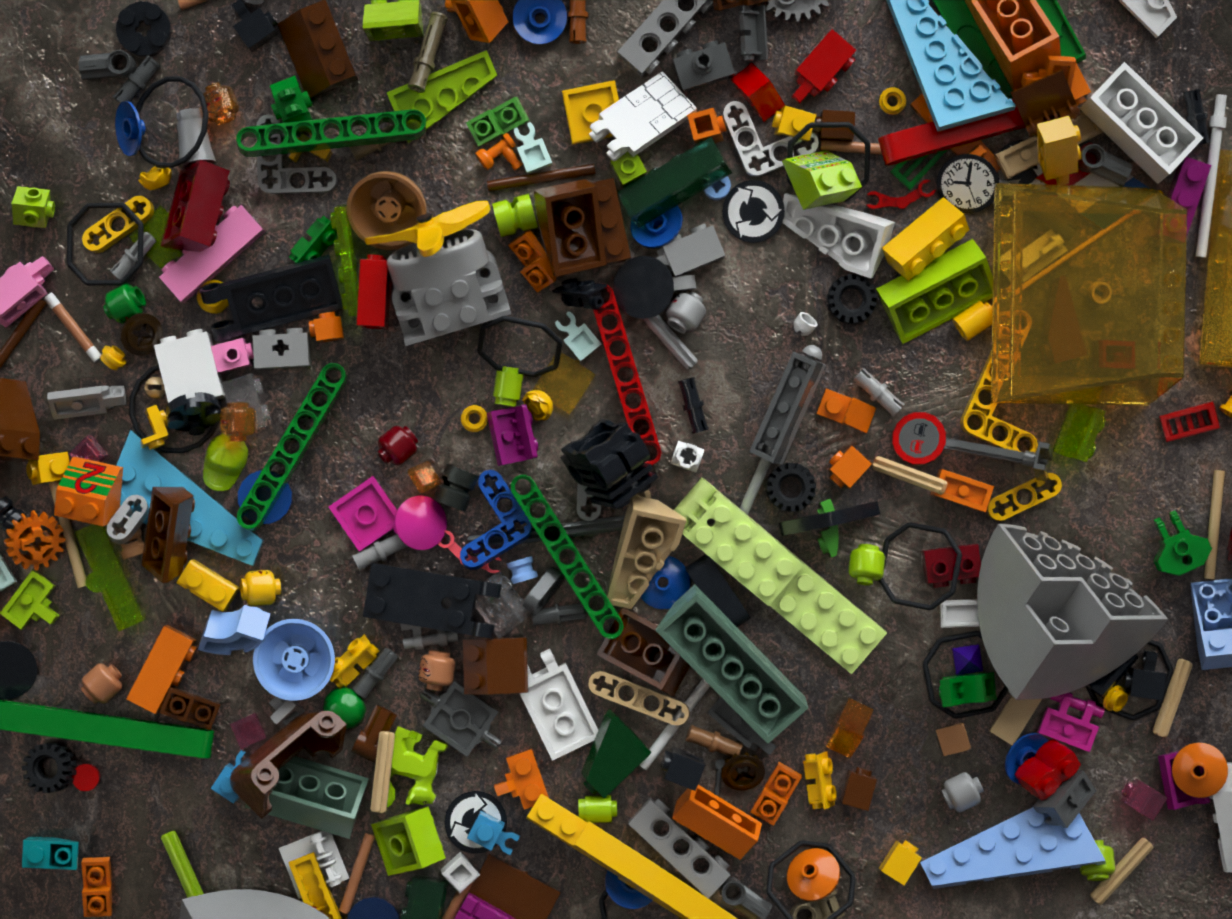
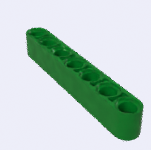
(320, 142)
(291, 461)
(568, 570)

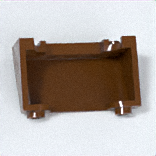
(259, 774)

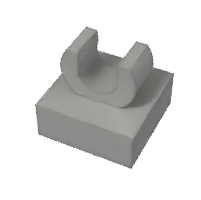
(285, 711)

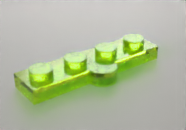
(345, 249)
(109, 576)

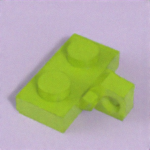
(31, 602)

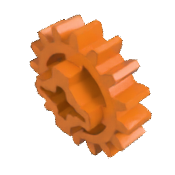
(25, 534)

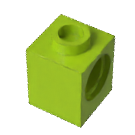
(628, 168)

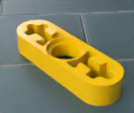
(105, 241)
(1008, 512)

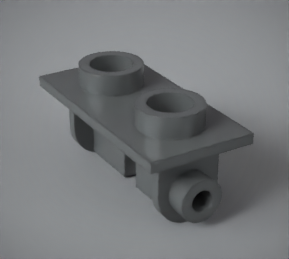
(755, 39)

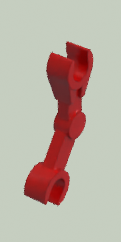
(901, 202)

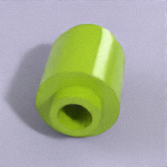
(507, 386)
(597, 809)

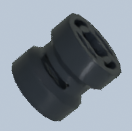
(9, 513)

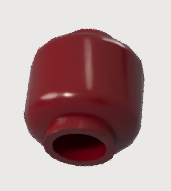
(397, 445)

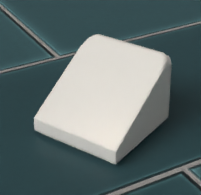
(459, 872)

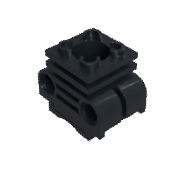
(610, 463)

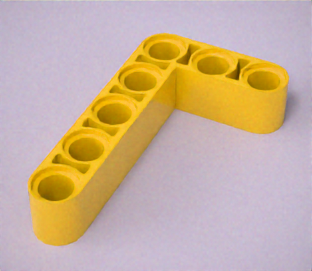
(988, 422)

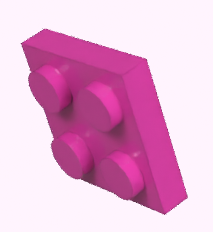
(365, 513)

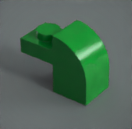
(967, 689)

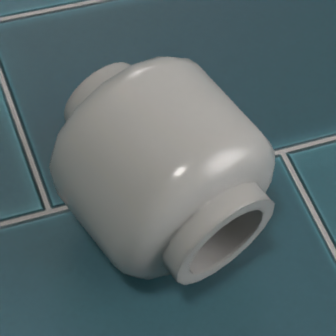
(685, 312)
(962, 792)

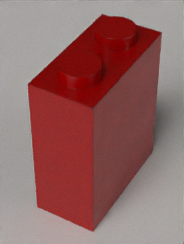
(374, 293)

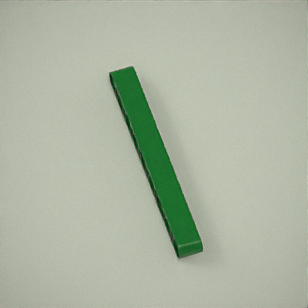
(106, 729)

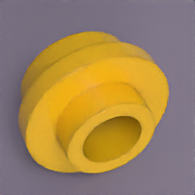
(892, 92)
(113, 357)
(474, 409)
(1115, 699)

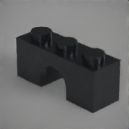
(682, 767)

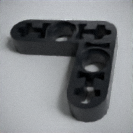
(829, 518)

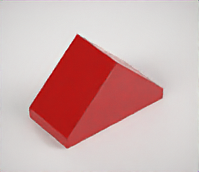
(758, 91)

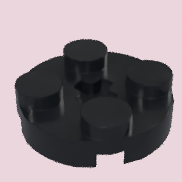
(133, 41)
(193, 413)

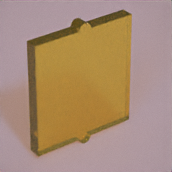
(565, 383)

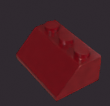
(196, 207)

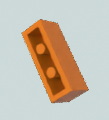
(162, 668)
(717, 821)

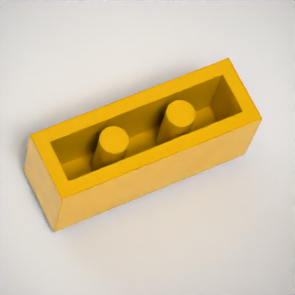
(925, 239)

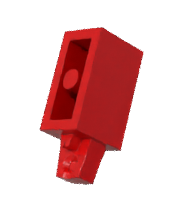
(822, 66)

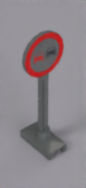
(922, 439)

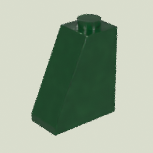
(612, 755)

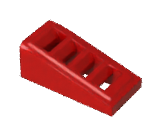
(1213, 417)

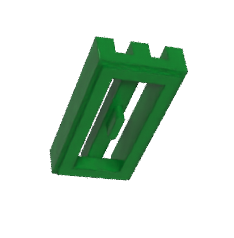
(902, 178)

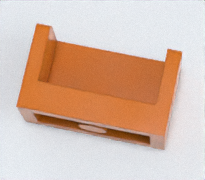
(965, 490)

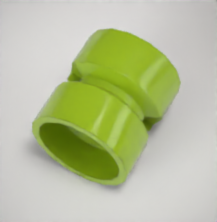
(514, 215)

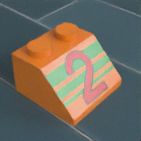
(89, 491)

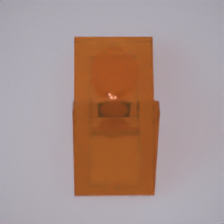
(849, 728)

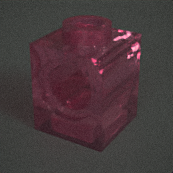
(1143, 798)

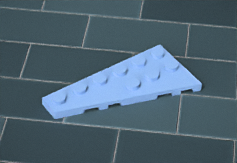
(1014, 849)

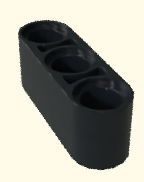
(715, 587)

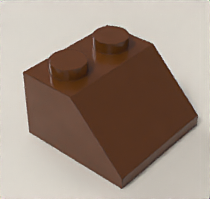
(495, 666)

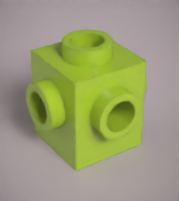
(32, 207)

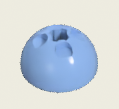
(280, 667)

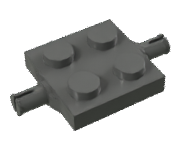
(460, 719)

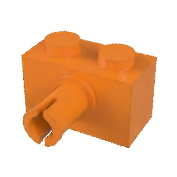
(479, 17)

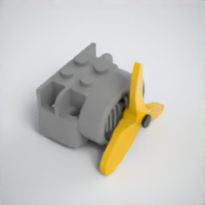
(444, 276)

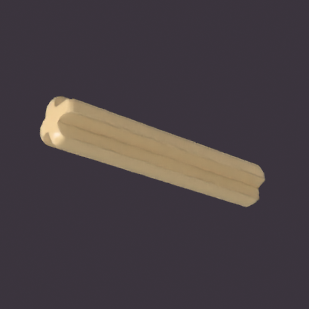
(909, 475)
(1172, 698)
(382, 771)
(1122, 871)

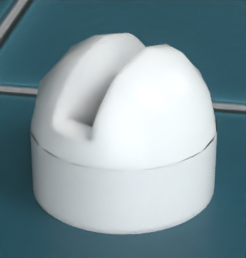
(804, 323)

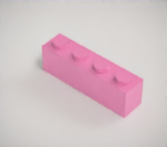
(196, 268)

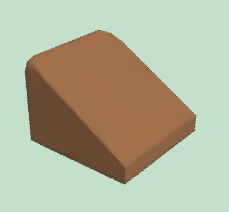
(953, 739)

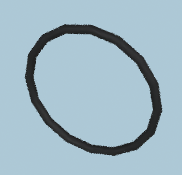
(204, 121)
(142, 435)

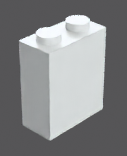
(188, 365)

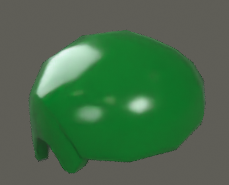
(346, 705)

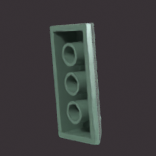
(318, 796)

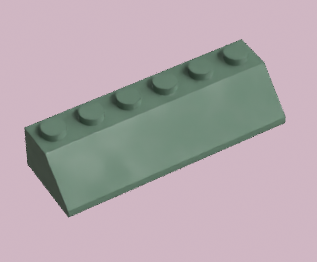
(731, 664)

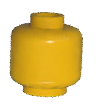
(259, 588)

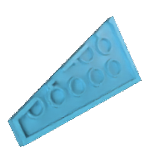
(945, 68)
(209, 522)

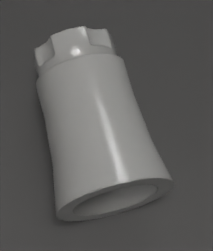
(189, 129)

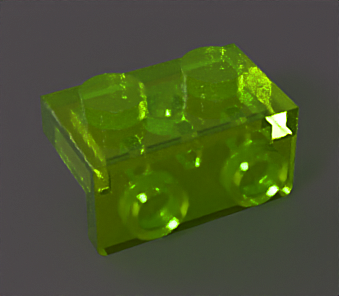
(1079, 432)

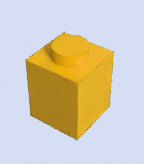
(901, 861)

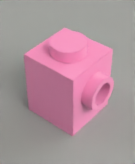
(232, 355)

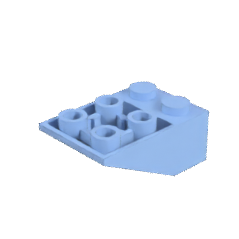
(1213, 622)

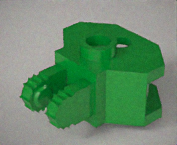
(290, 101)
(1177, 546)

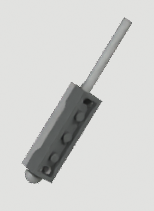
(784, 415)

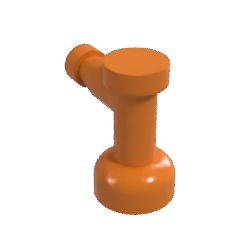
(503, 146)

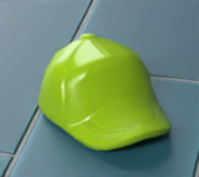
(224, 462)

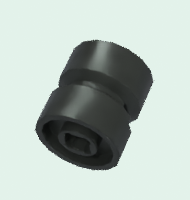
(455, 487)

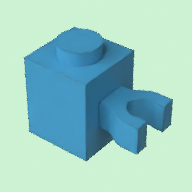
(222, 783)
(488, 831)

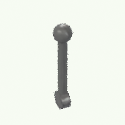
(718, 764)

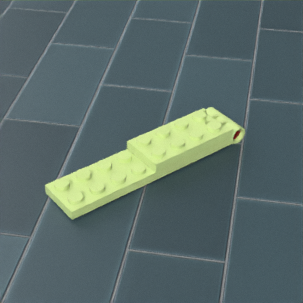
(778, 576)

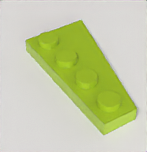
(445, 89)

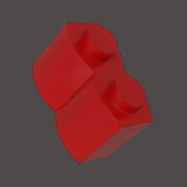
(1047, 769)

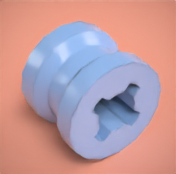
(718, 191)
(522, 570)

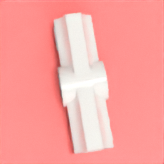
(687, 456)

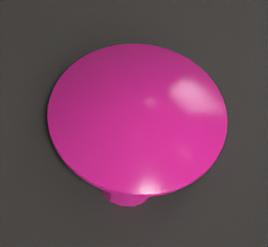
(420, 522)

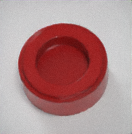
(86, 777)

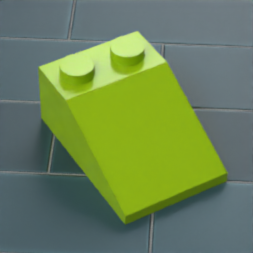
(393, 20)

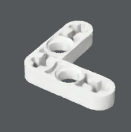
(756, 148)

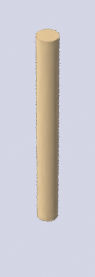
(1214, 523)
(71, 544)

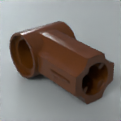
(367, 741)

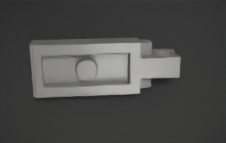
(85, 401)

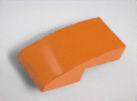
(534, 258)
(776, 793)
(97, 887)

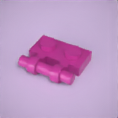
(1069, 728)

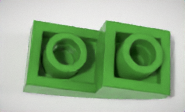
(497, 121)
(829, 536)

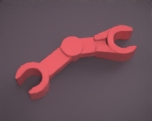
(456, 549)

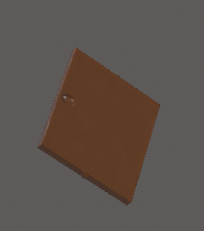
(513, 890)

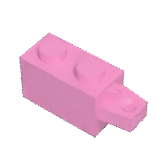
(22, 288)

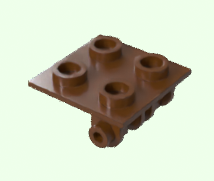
(1045, 101)

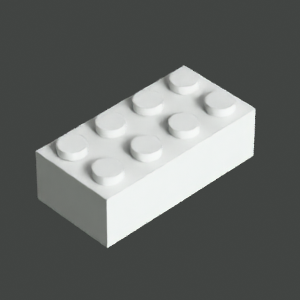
(1141, 123)

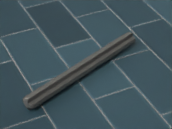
(552, 532)

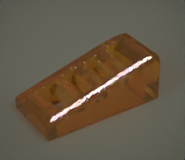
(424, 477)

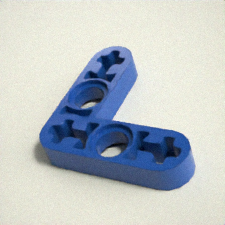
(507, 521)

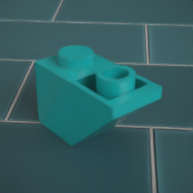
(50, 853)

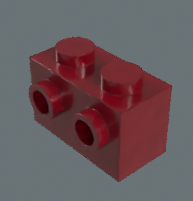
(940, 564)

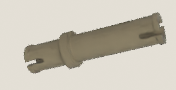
(425, 61)

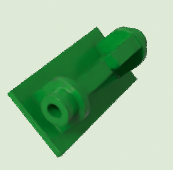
(322, 237)

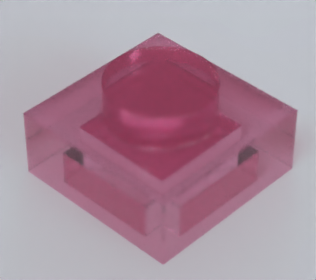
(89, 449)
(248, 730)

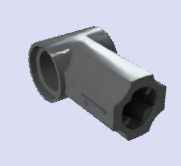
(104, 65)
(1106, 165)
(746, 901)

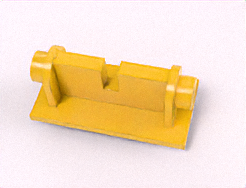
(358, 652)
(820, 768)

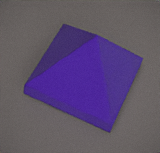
(967, 659)

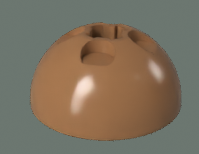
(374, 212)

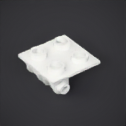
(326, 853)

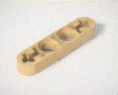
(638, 700)

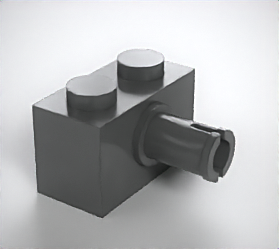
(703, 66)

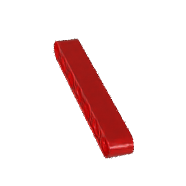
(925, 139)
(625, 360)

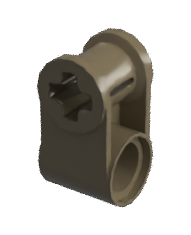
(818, 909)

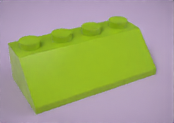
(938, 292)

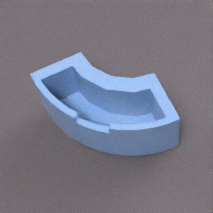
(234, 630)

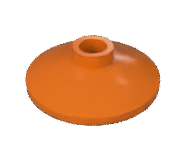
(1214, 770)
(820, 882)

